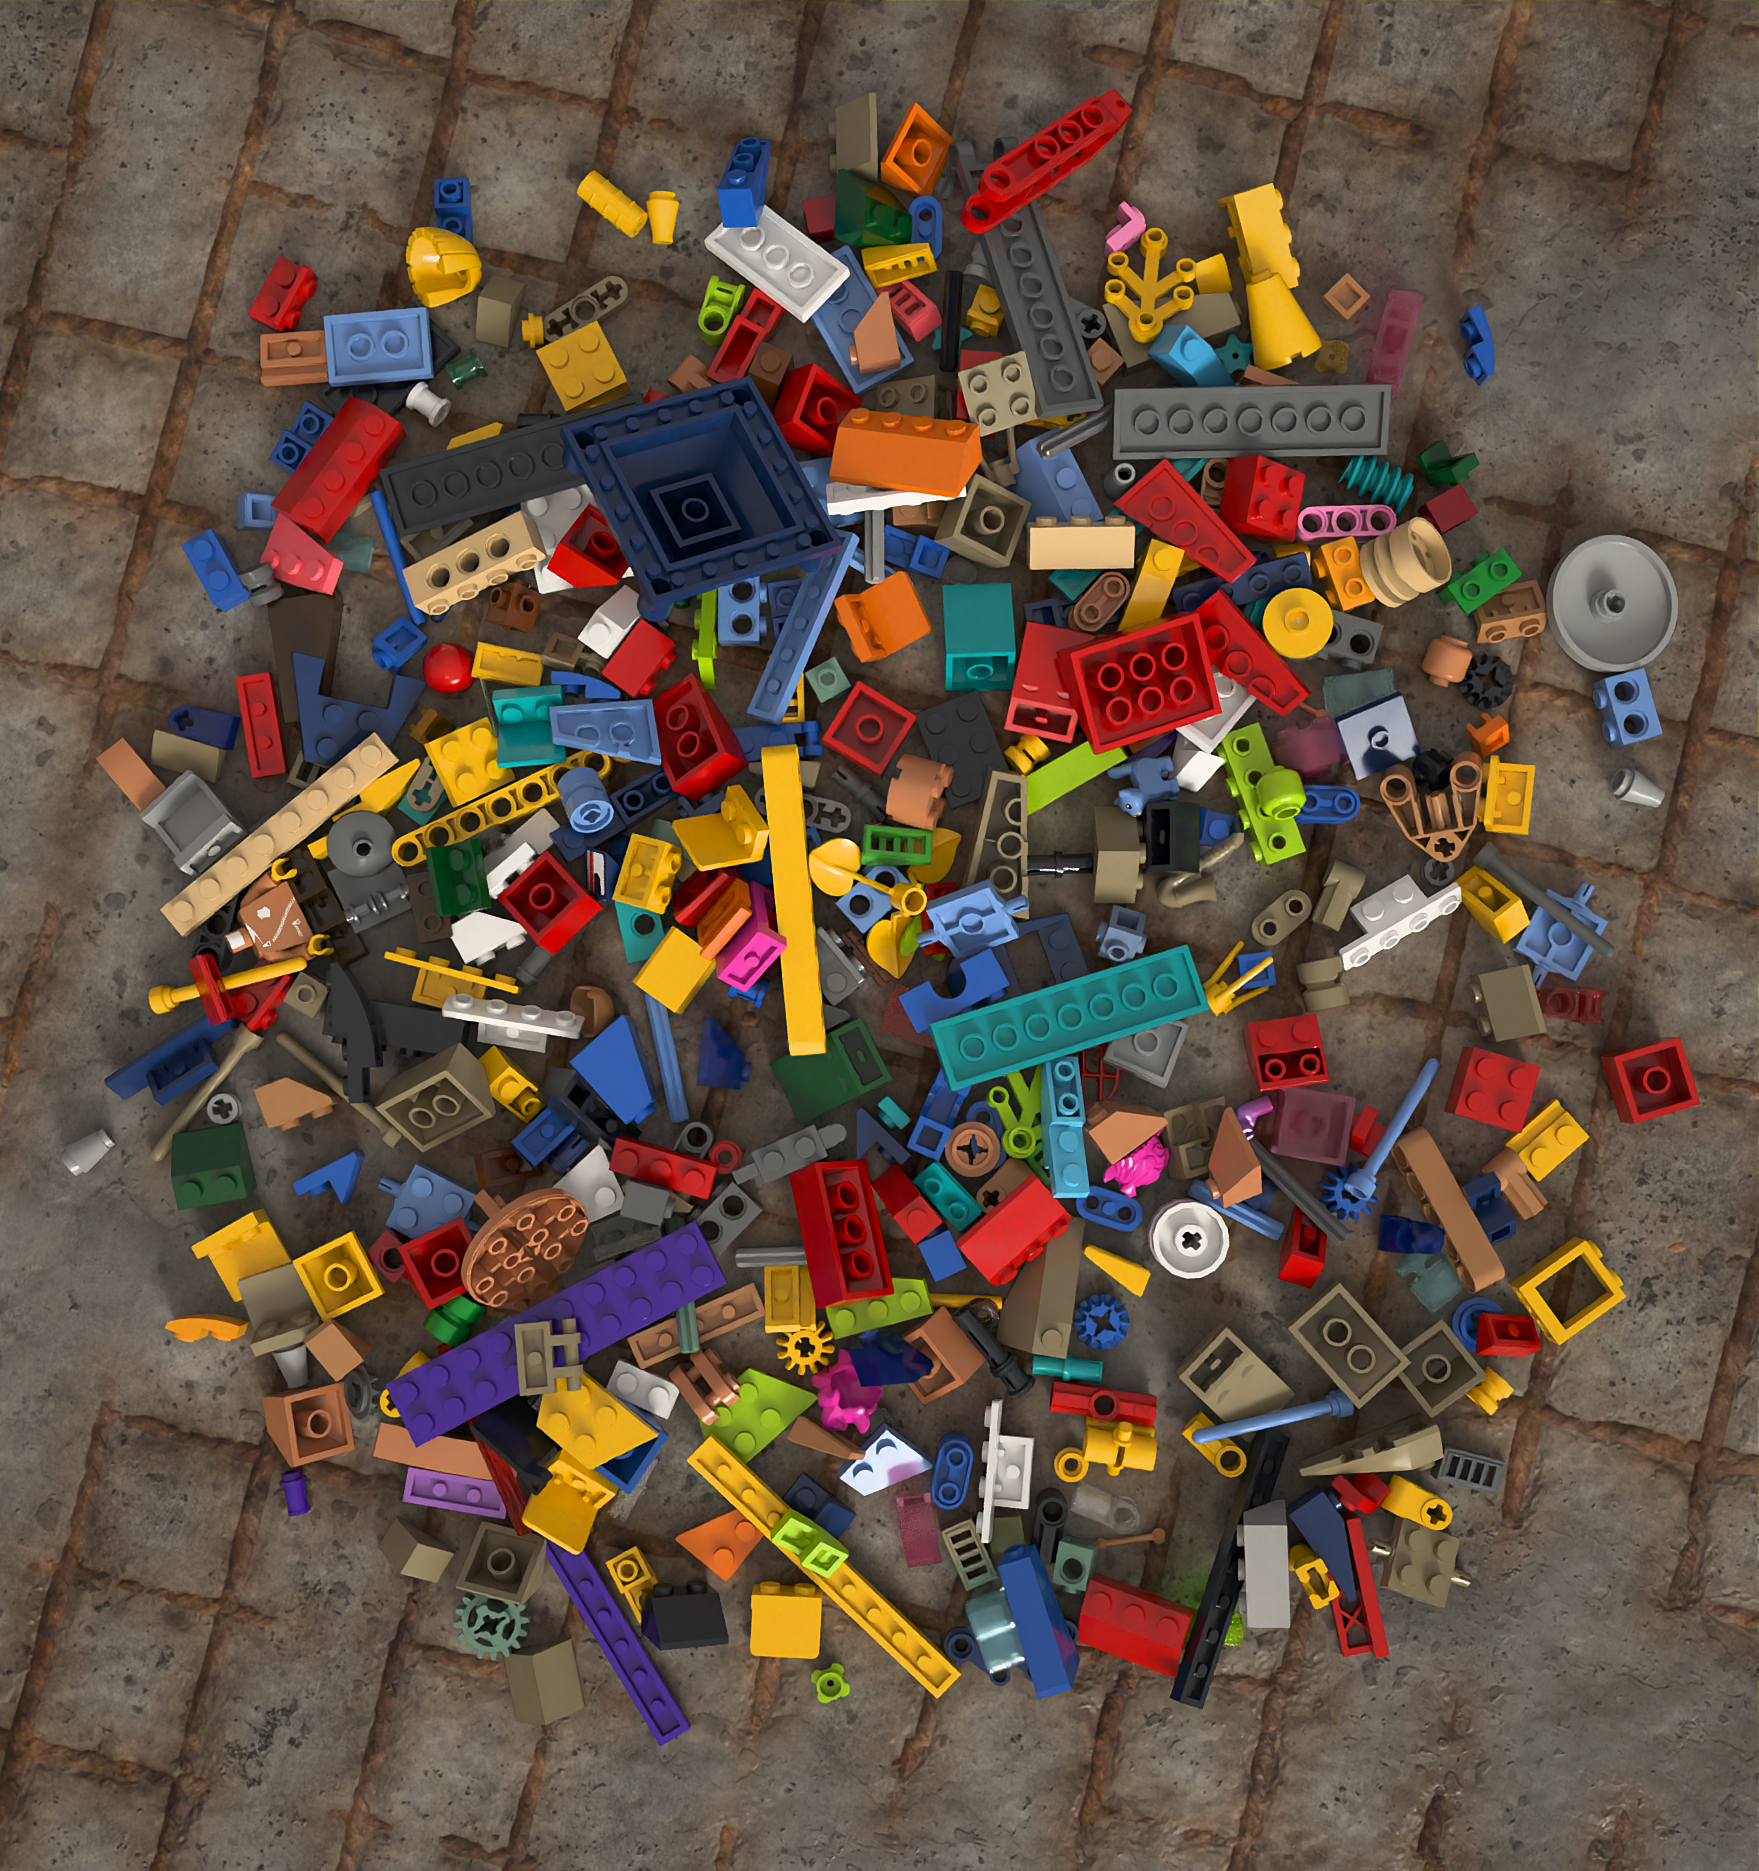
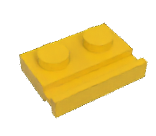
(1546, 1139)
(788, 1299)

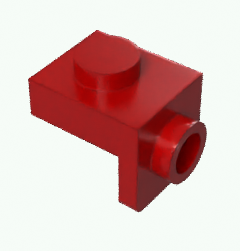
(1365, 1131)
(1363, 1492)

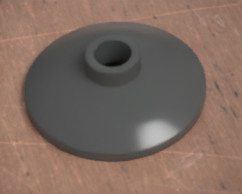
(360, 828)

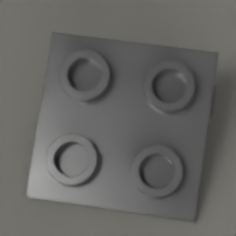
(373, 897)

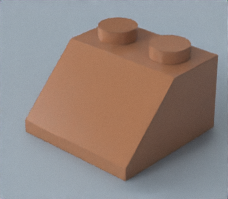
(1120, 1127)
(950, 1351)

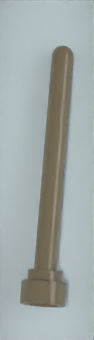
(243, 1042)
(390, 1133)

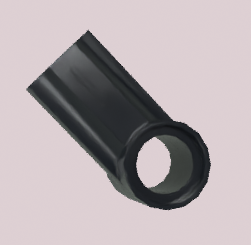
(1049, 1527)

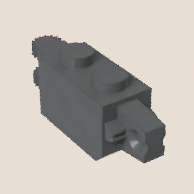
(790, 1153)

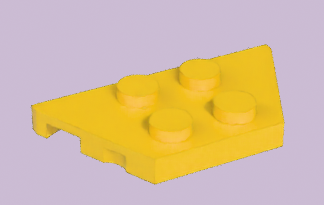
(591, 1422)

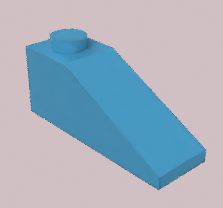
(1188, 358)

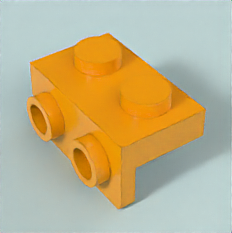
(1341, 575)

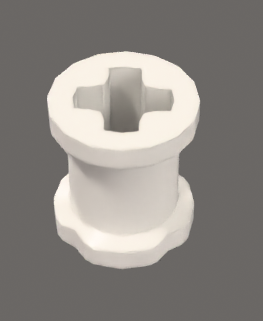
(428, 404)

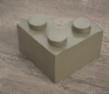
(1116, 855)

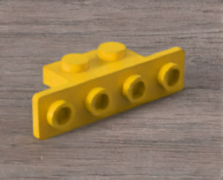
(438, 980)

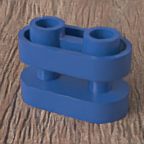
(1328, 805)
(951, 1470)

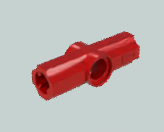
(1125, 1405)

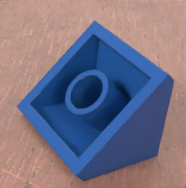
(629, 1467)

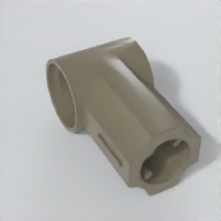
(1340, 886)

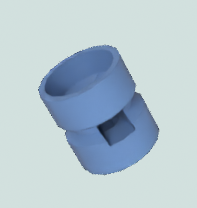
(585, 800)

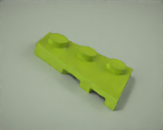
(706, 647)
(908, 1302)

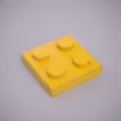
(468, 762)

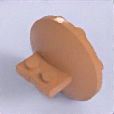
(523, 1245)

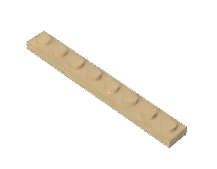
(279, 834)

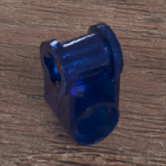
(209, 727)
(1409, 1236)

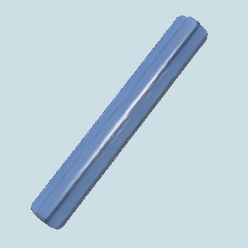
(667, 1059)

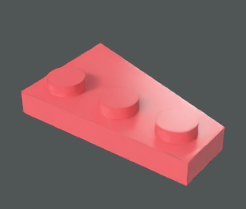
(300, 558)

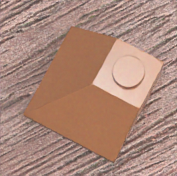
(1233, 1164)
(309, 1422)

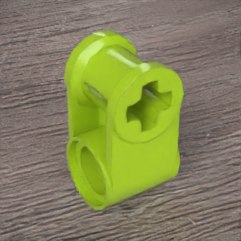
(721, 305)

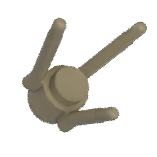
(999, 471)

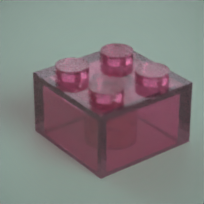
(1312, 1125)

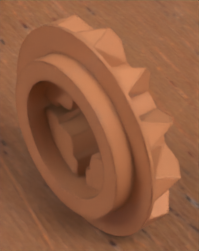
(984, 1138)

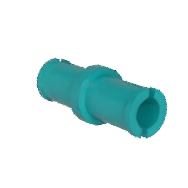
(1068, 1368)

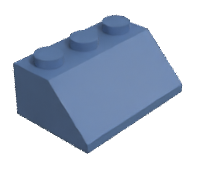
(1052, 485)

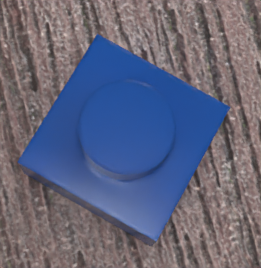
(1262, 979)

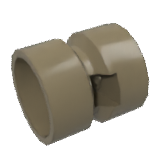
(1323, 984)

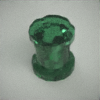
(465, 369)

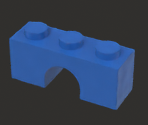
(983, 981)
(936, 1118)

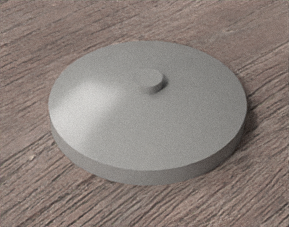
(1612, 604)

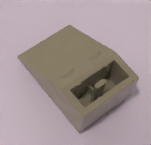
(1232, 1378)

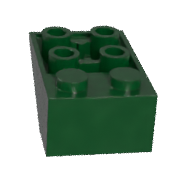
(832, 1078)

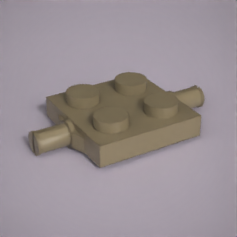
(1419, 1562)

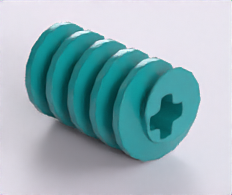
(1378, 481)

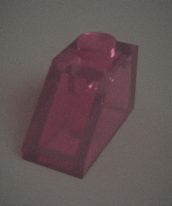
(918, 1530)

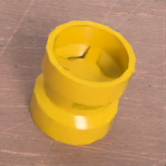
(1026, 753)
(1489, 1391)

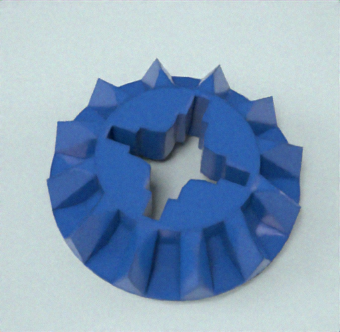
(1098, 1305)
(1462, 1320)

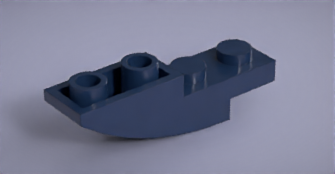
(630, 807)

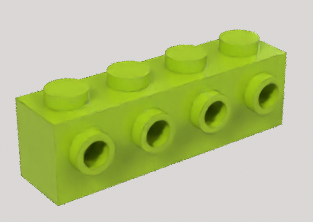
(1245, 762)

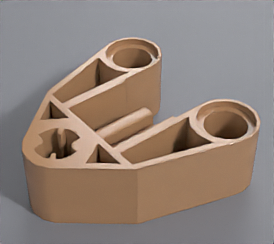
(1409, 813)

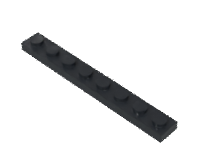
(1223, 1583)

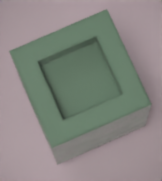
(828, 682)
(1086, 1553)

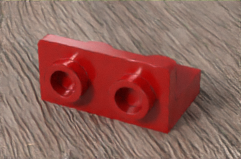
(284, 296)
(259, 1000)

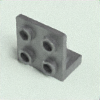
(837, 973)

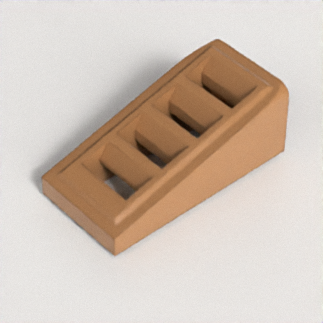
(811, 1433)

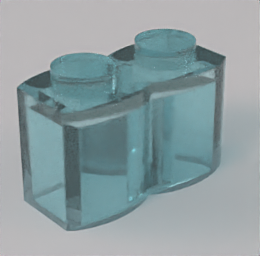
(995, 1631)

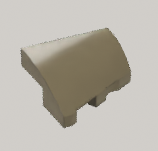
(1191, 1136)

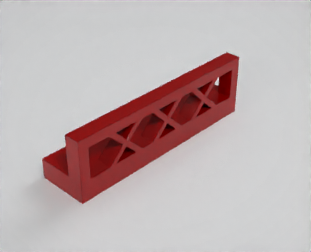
(1366, 1597)

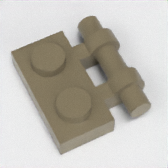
(537, 1358)

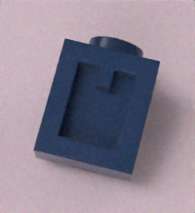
(708, 804)

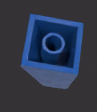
(619, 1071)

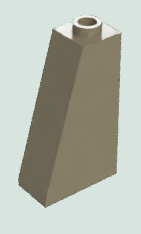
(1209, 316)

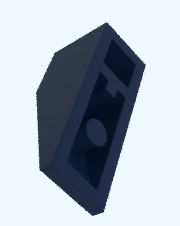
(1324, 1530)

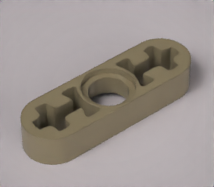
(587, 297)

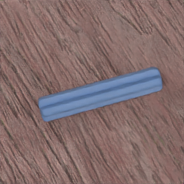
(1238, 1211)

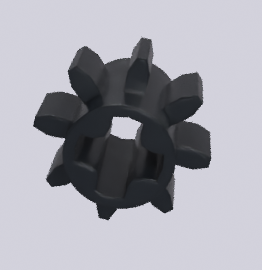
(1432, 769)

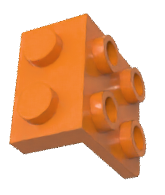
(883, 618)

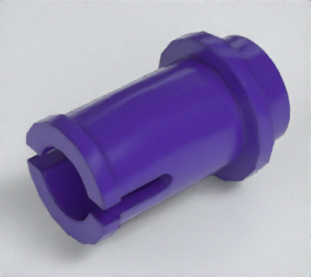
(295, 1492)

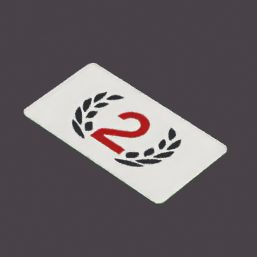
(489, 706)

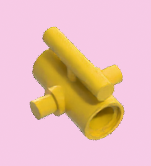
(1119, 1445)

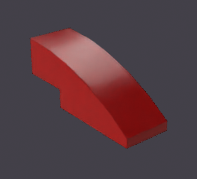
(754, 324)

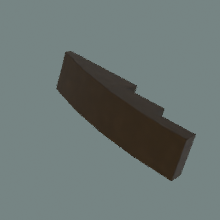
(322, 906)

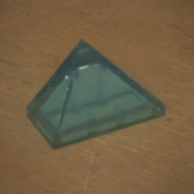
(352, 550)

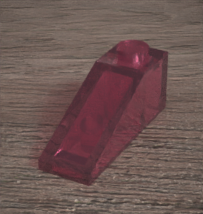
(1395, 337)

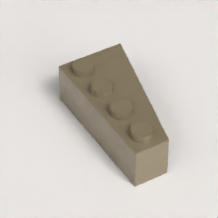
(1000, 837)

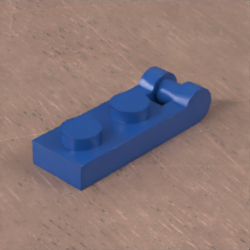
(756, 737)

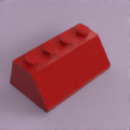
(340, 468)
(841, 1233)

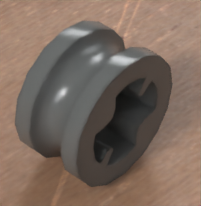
(1426, 869)

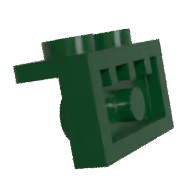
(458, 878)

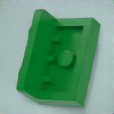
(1485, 580)

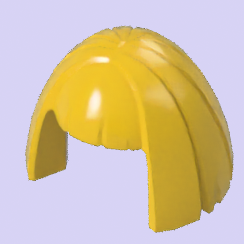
(441, 265)

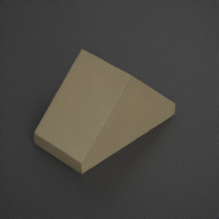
(498, 311)
(415, 1552)

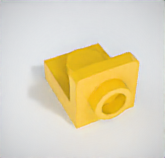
(985, 313)

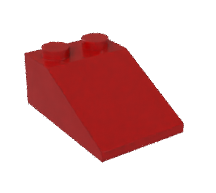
(695, 740)

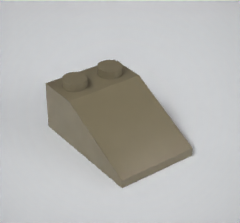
(1346, 1343)

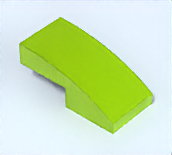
(812, 1543)

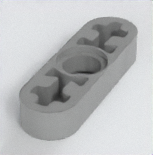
(809, 822)

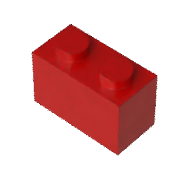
(640, 661)

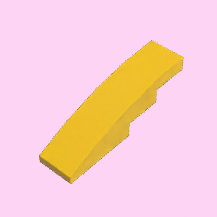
(378, 797)

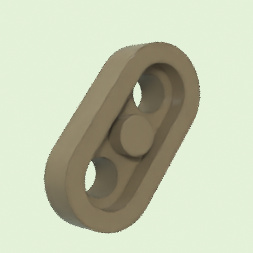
(1280, 917)

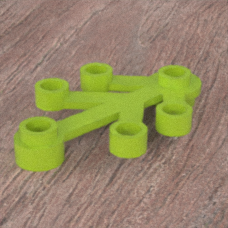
(1030, 1104)

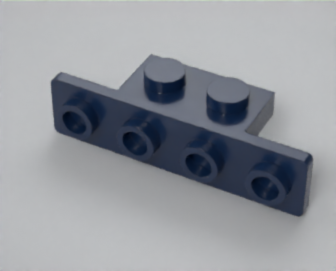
(1260, 581)
(173, 1063)

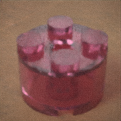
(1311, 749)

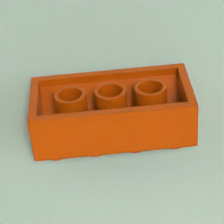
(905, 452)

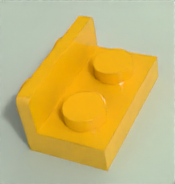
(648, 873)

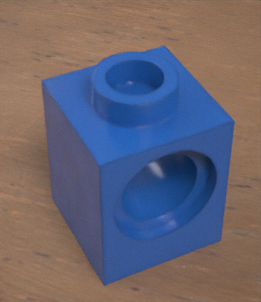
(941, 1253)

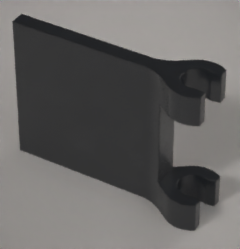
(514, 1436)

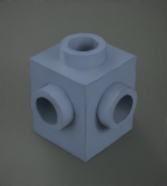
(1121, 942)

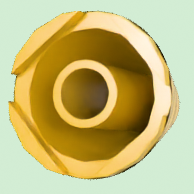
(1277, 322)

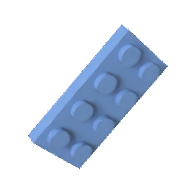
(840, 317)

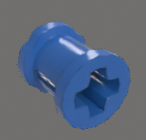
(755, 993)

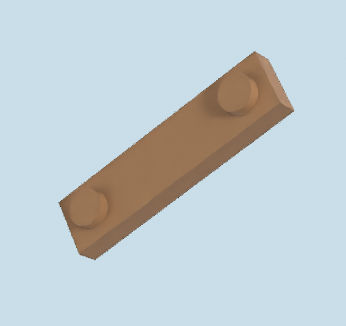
(712, 1318)

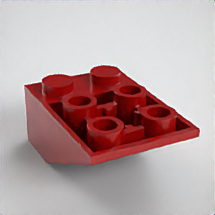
(1038, 694)

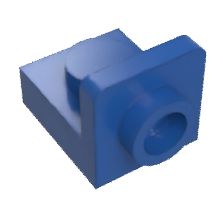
(397, 645)

